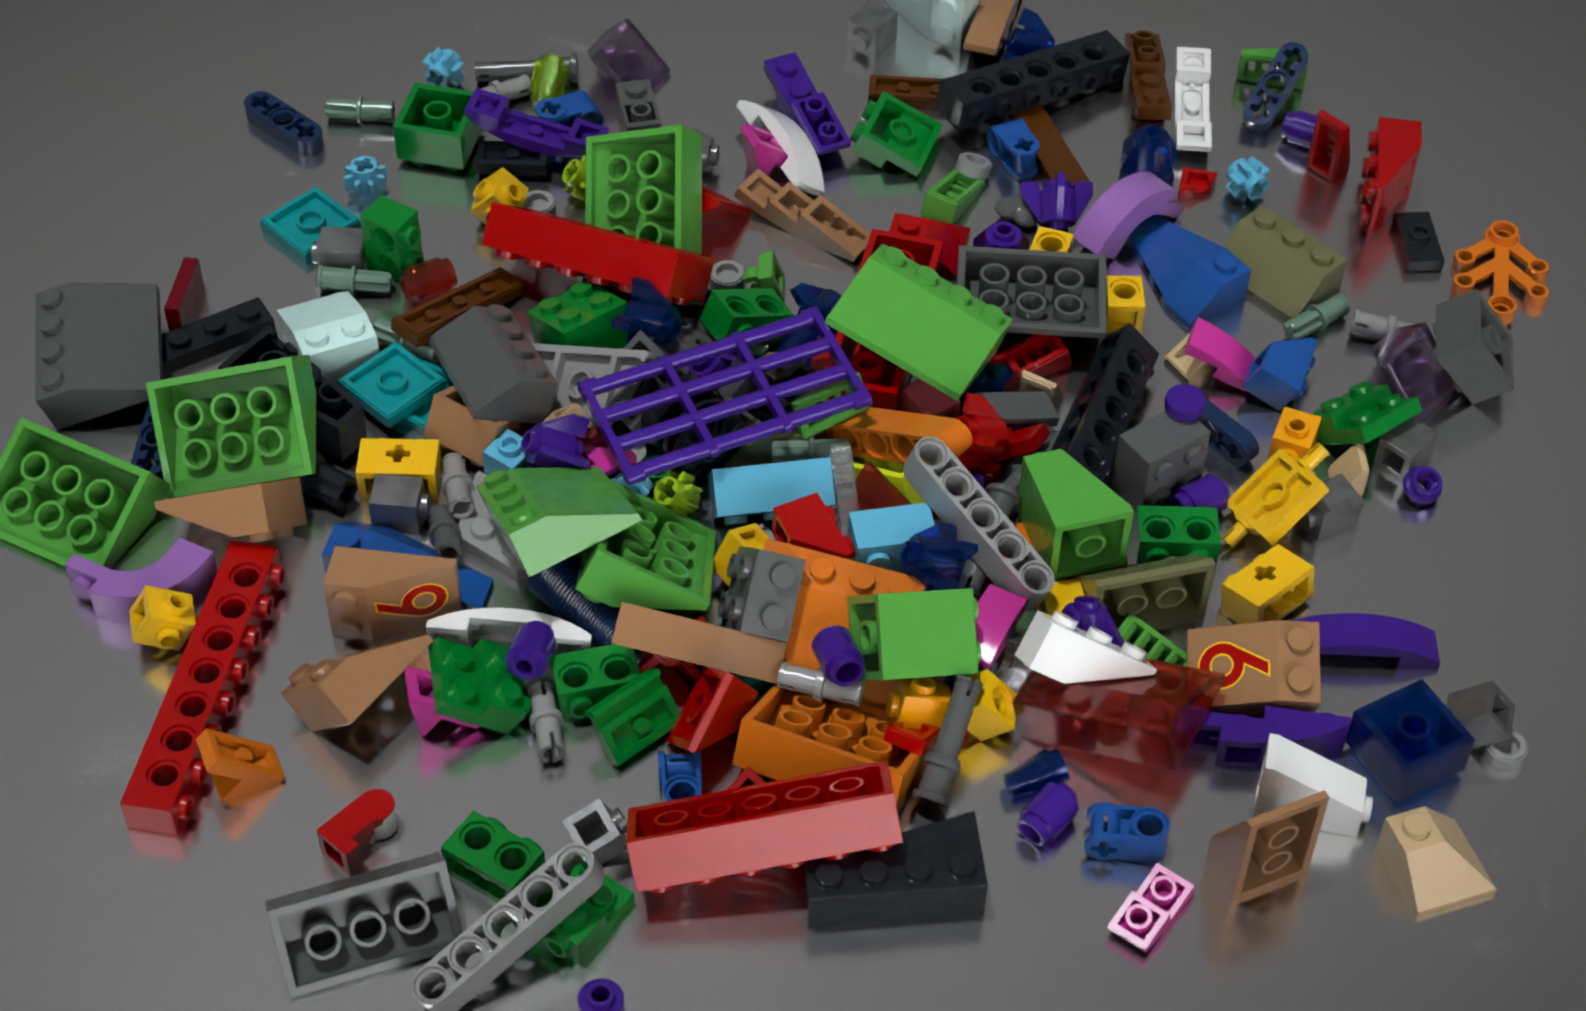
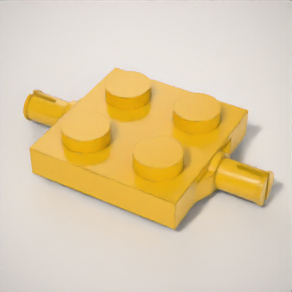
(1276, 496)

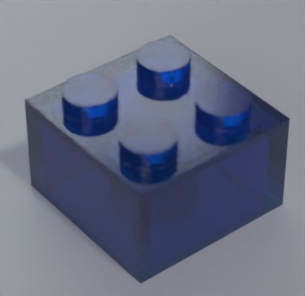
(1409, 740)

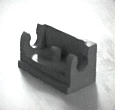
(1023, 408)

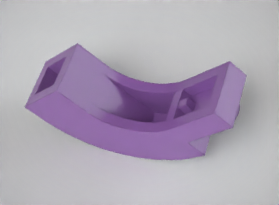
(1123, 209)
(112, 592)

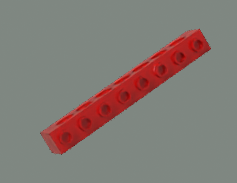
(203, 688)

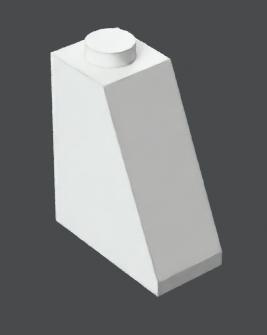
(1295, 773)

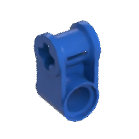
(568, 108)
(1015, 149)
(680, 775)
(1126, 833)

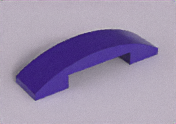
(527, 131)
(1377, 636)

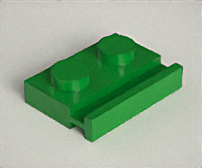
(633, 716)

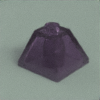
(627, 56)
(1410, 368)

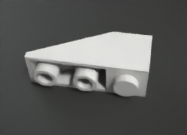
(1073, 655)

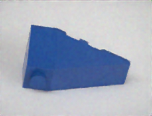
(1190, 271)
(353, 534)

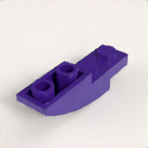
(804, 105)
(1243, 739)

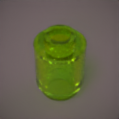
(548, 78)

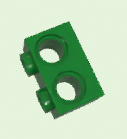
(391, 237)
(743, 310)
(1176, 532)
(590, 676)
(488, 867)

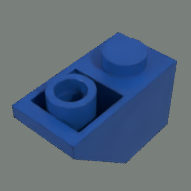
(1280, 371)

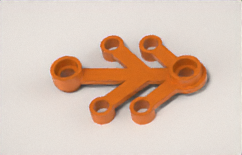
(1504, 240)

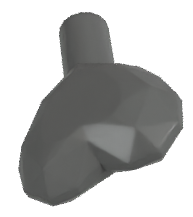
(1015, 209)

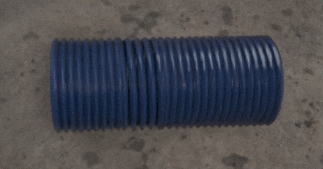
(557, 590)

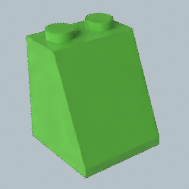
(1072, 515)
(916, 633)

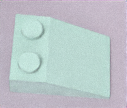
(938, 20)
(331, 332)

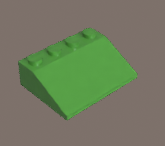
(647, 185)
(920, 321)
(235, 425)
(72, 497)
(554, 511)
(652, 563)

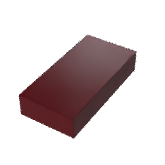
(184, 294)

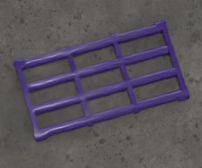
(698, 419)

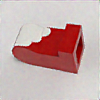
(357, 829)

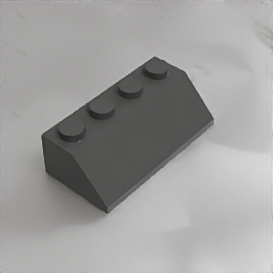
(495, 366)
(364, 924)

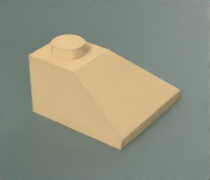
(1432, 861)

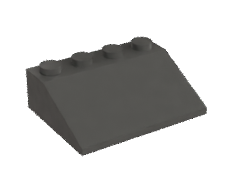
(1039, 288)
(95, 348)

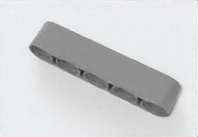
(975, 504)
(486, 932)

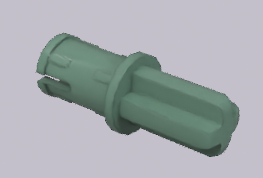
(360, 109)
(353, 279)
(1316, 317)
(386, 335)
(802, 449)

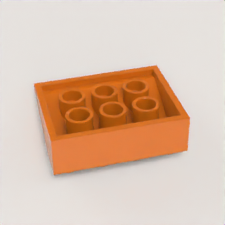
(824, 603)
(800, 736)

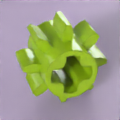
(575, 177)
(678, 492)

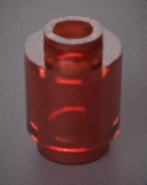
(428, 279)

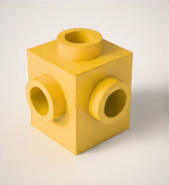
(498, 188)
(162, 618)

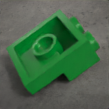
(895, 134)
(1363, 414)
(476, 685)
(590, 922)

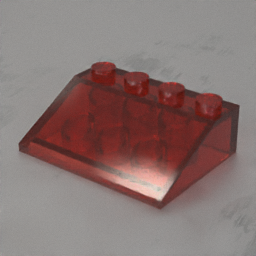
(1122, 718)

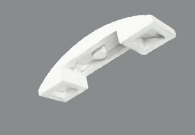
(1191, 99)
(802, 164)
(501, 626)

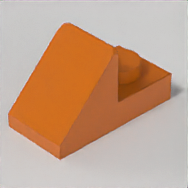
(238, 763)

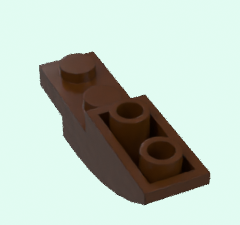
(1146, 77)

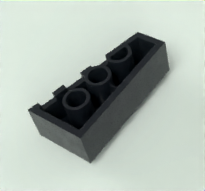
(338, 414)
(925, 877)

